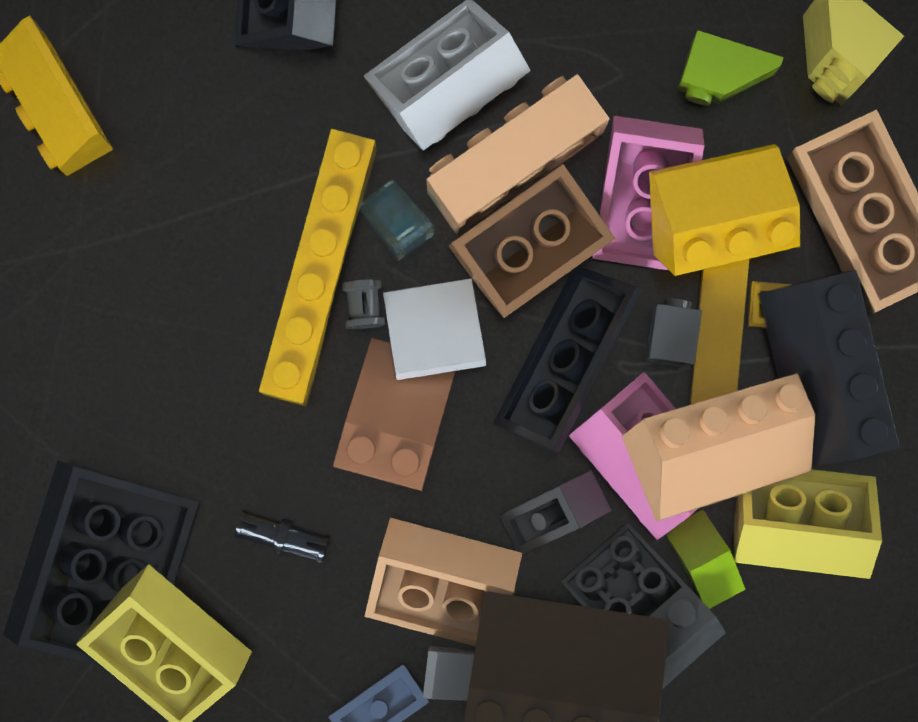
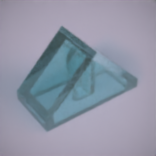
(396, 219)

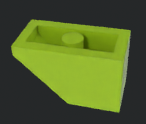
(723, 69)

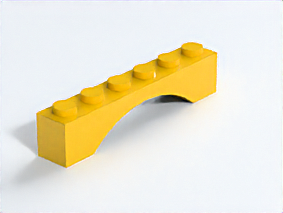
(318, 267)

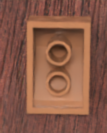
(392, 421)

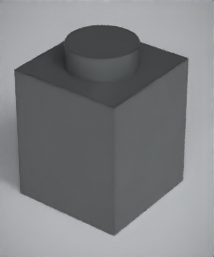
(674, 333)

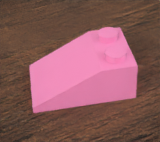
(625, 200)

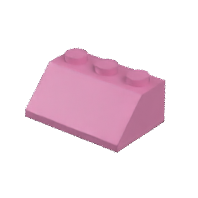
(603, 445)

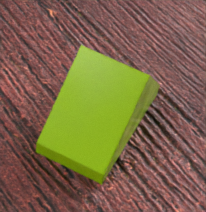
(705, 559)

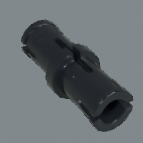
(282, 536)

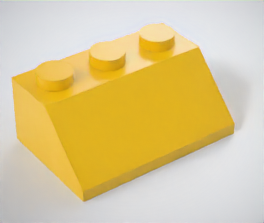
(49, 99)
(723, 210)

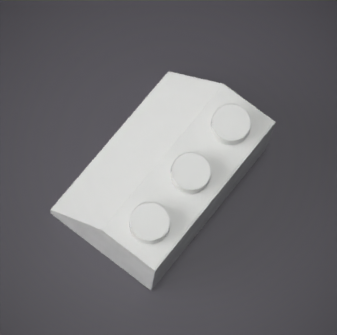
(448, 73)

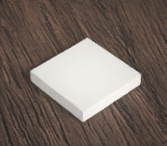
(434, 329)

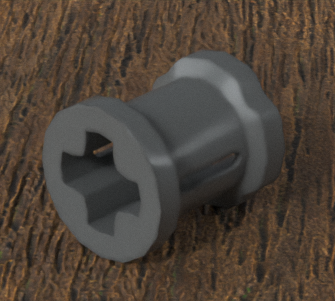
(369, 290)

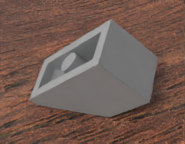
(448, 673)

